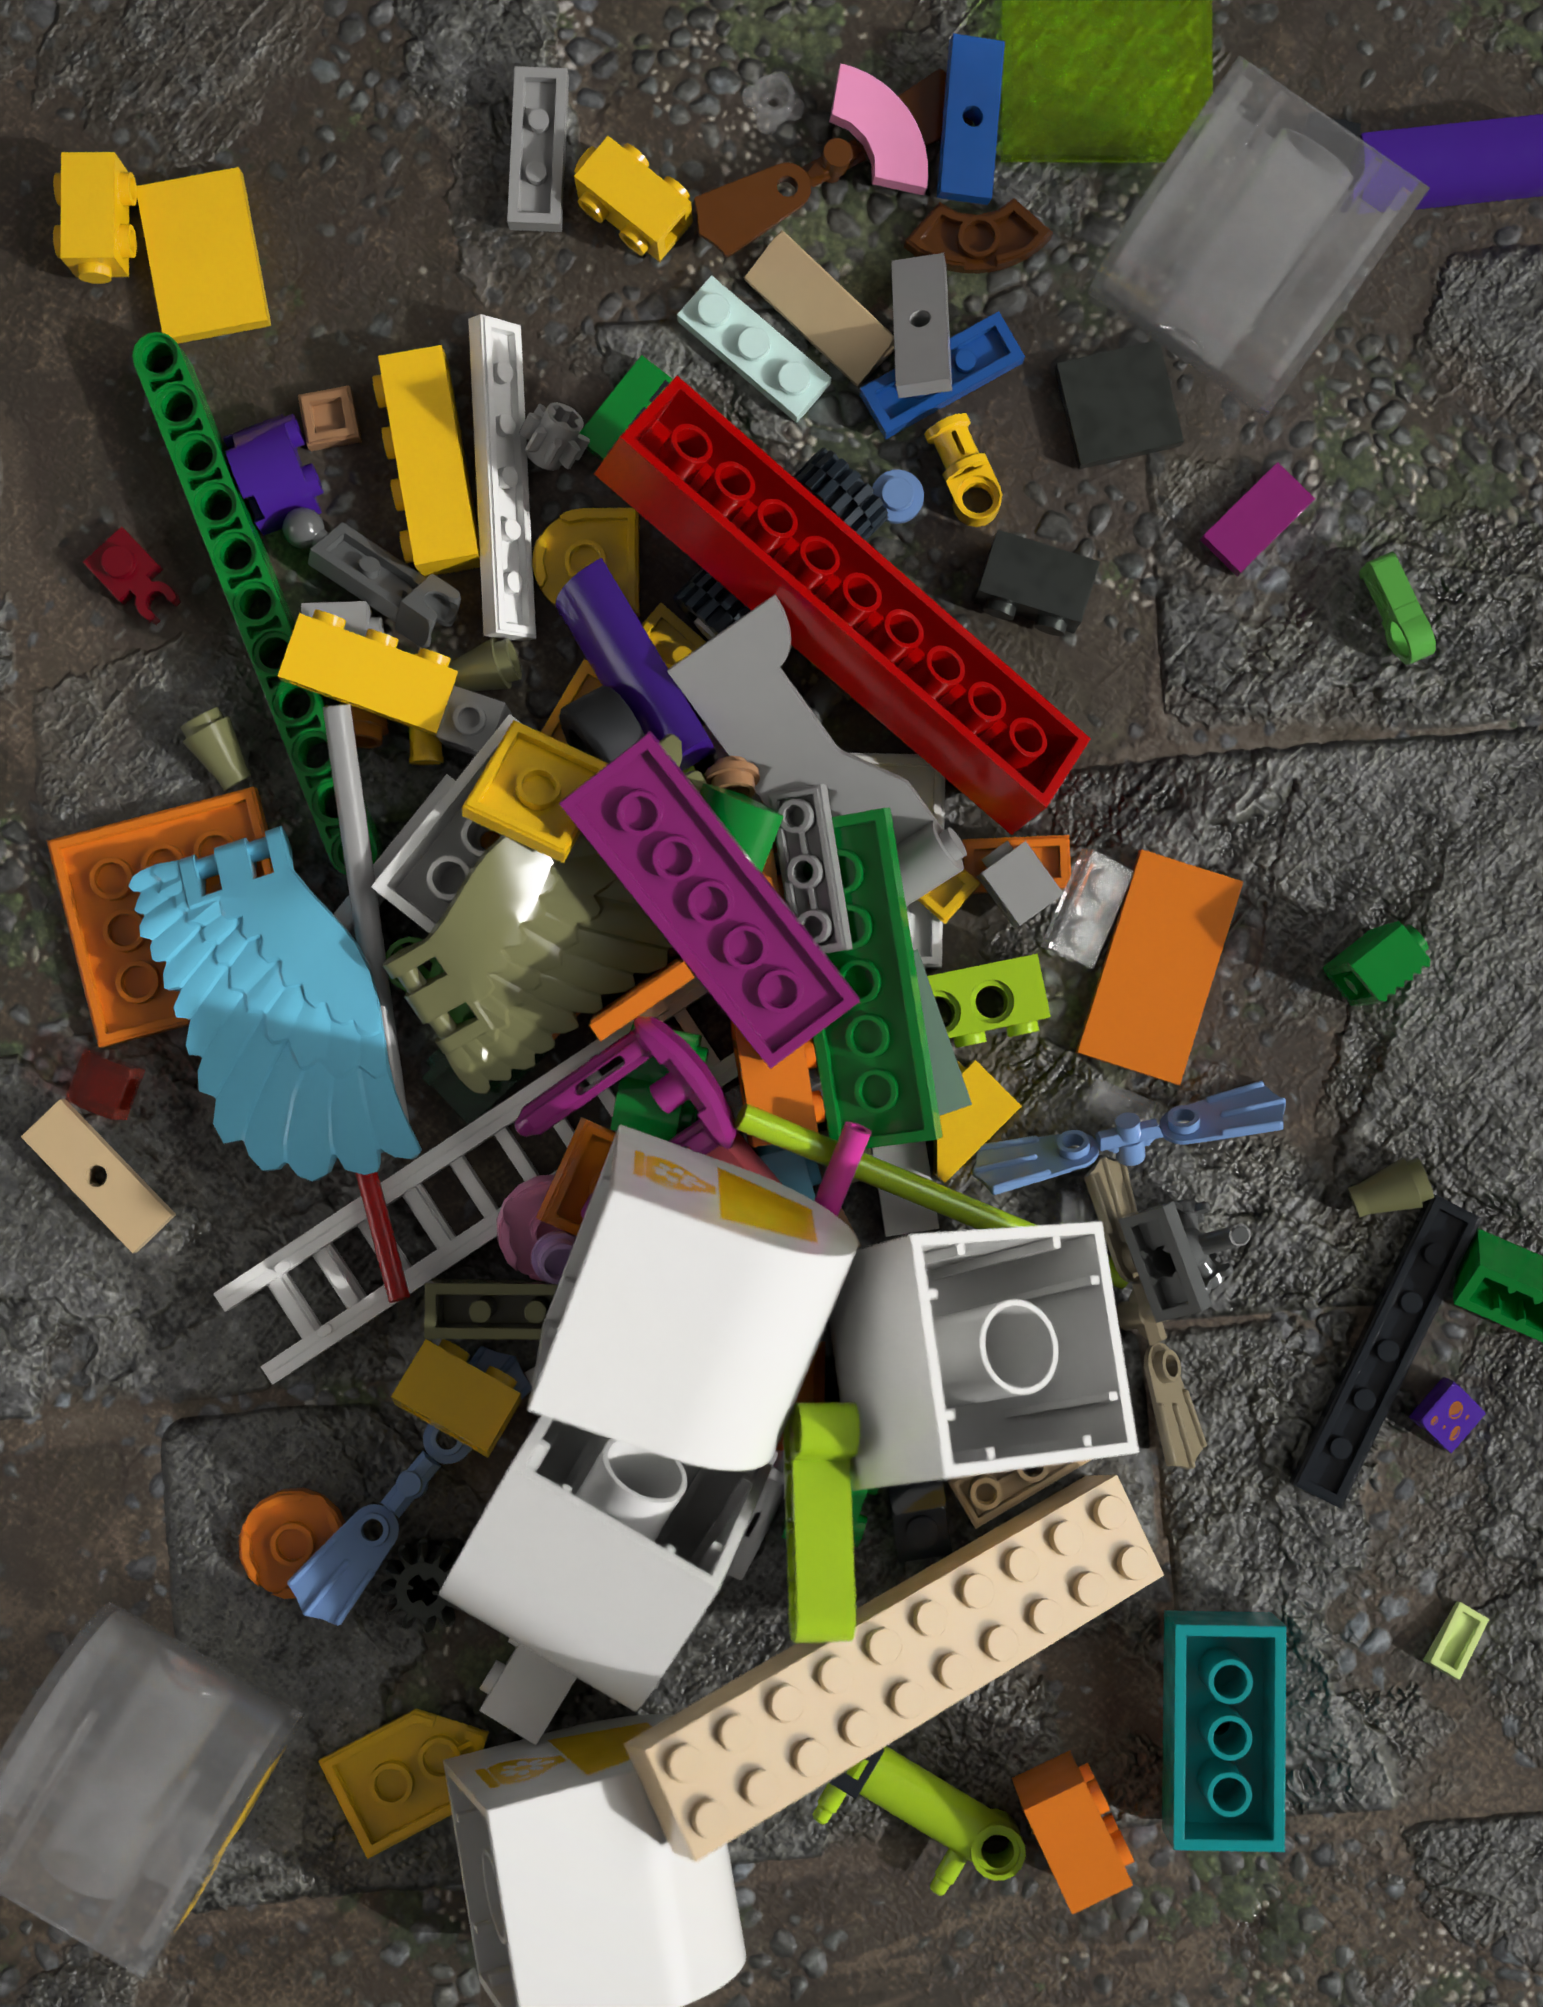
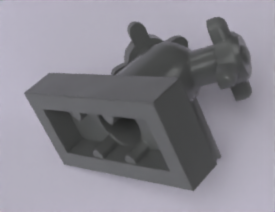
(1175, 1256)

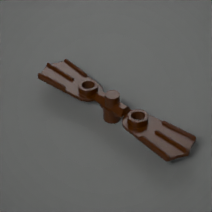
(753, 205)

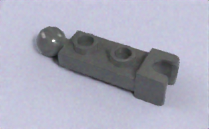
(374, 575)

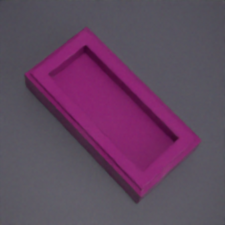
(1257, 519)

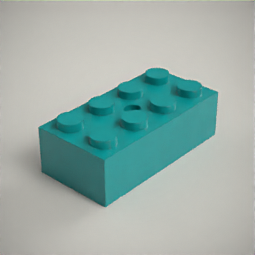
(1229, 1783)

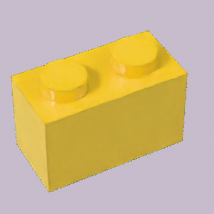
(458, 1396)

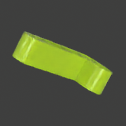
(819, 1527)

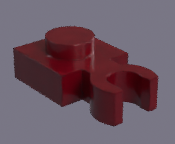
(129, 572)

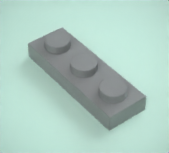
(538, 149)

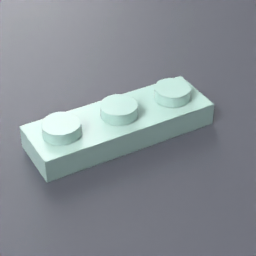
(754, 349)

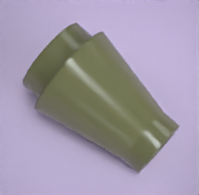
(488, 666)
(216, 747)
(1393, 1188)

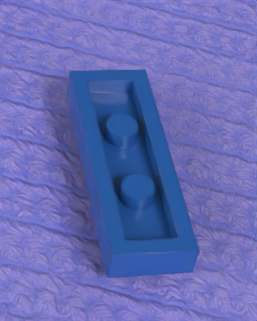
(976, 359)

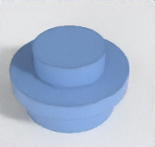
(900, 494)

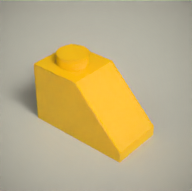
(971, 1126)

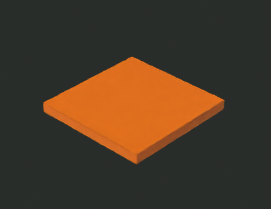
(93, 879)

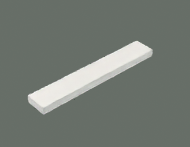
(502, 479)

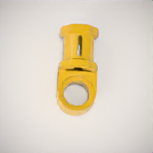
(964, 467)

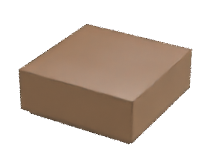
(329, 418)

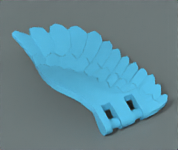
(275, 1010)

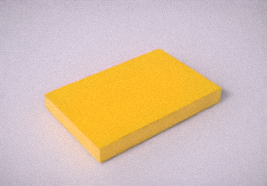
(203, 255)

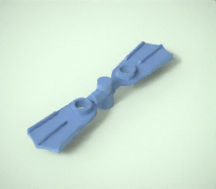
(1032, 1159)
(348, 1560)

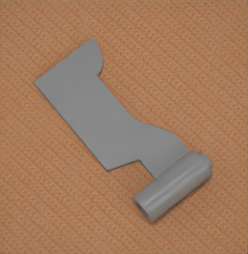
(763, 718)

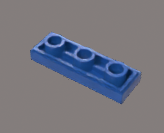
(975, 94)

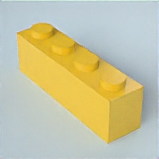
(429, 461)

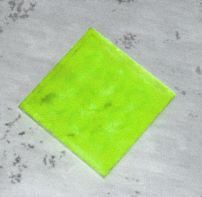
(1102, 78)

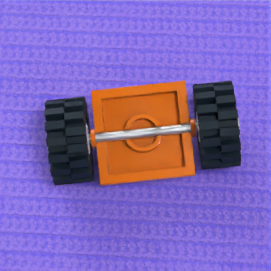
(835, 485)

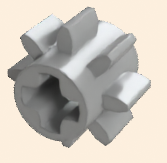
(554, 436)

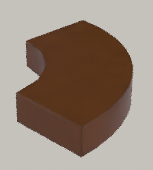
(979, 241)

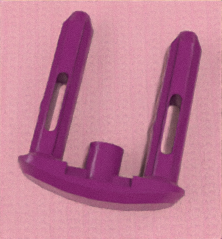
(686, 1080)

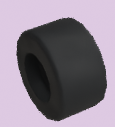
(600, 724)

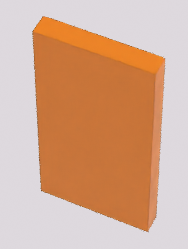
(1159, 967)

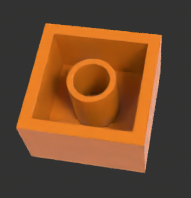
(1079, 1844)

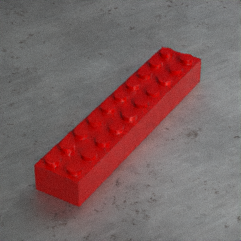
(844, 605)

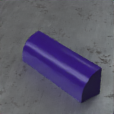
(1469, 159)
(628, 659)

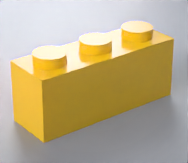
(368, 671)

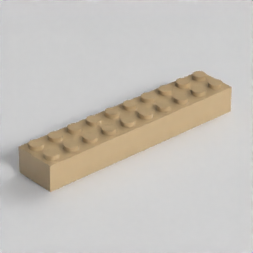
(911, 1657)

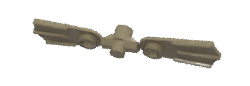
(1172, 1405)

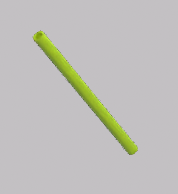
(885, 1175)

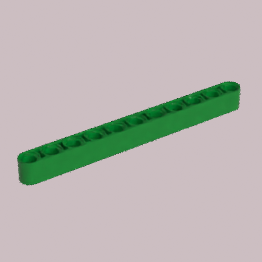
(243, 586)

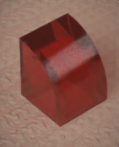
(104, 1085)

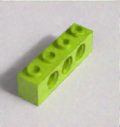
(1016, 980)

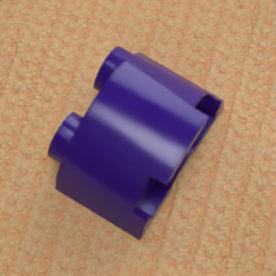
(271, 471)

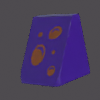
(1447, 1414)

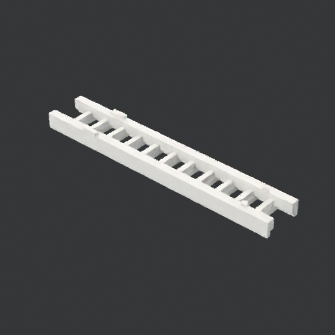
(408, 1183)

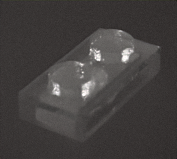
(1087, 908)

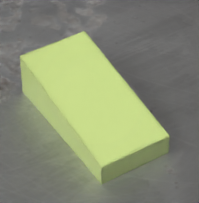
(1456, 1640)

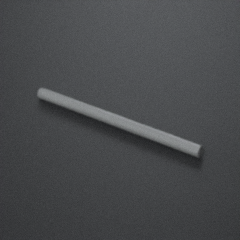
(360, 870)

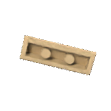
(820, 309)

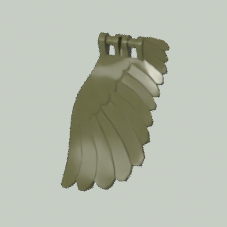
(528, 952)

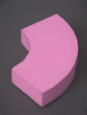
(883, 128)

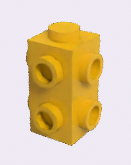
(621, 188)
(95, 215)

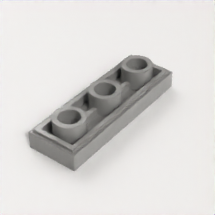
(921, 326)
(809, 837)

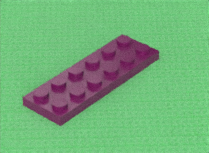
(709, 900)

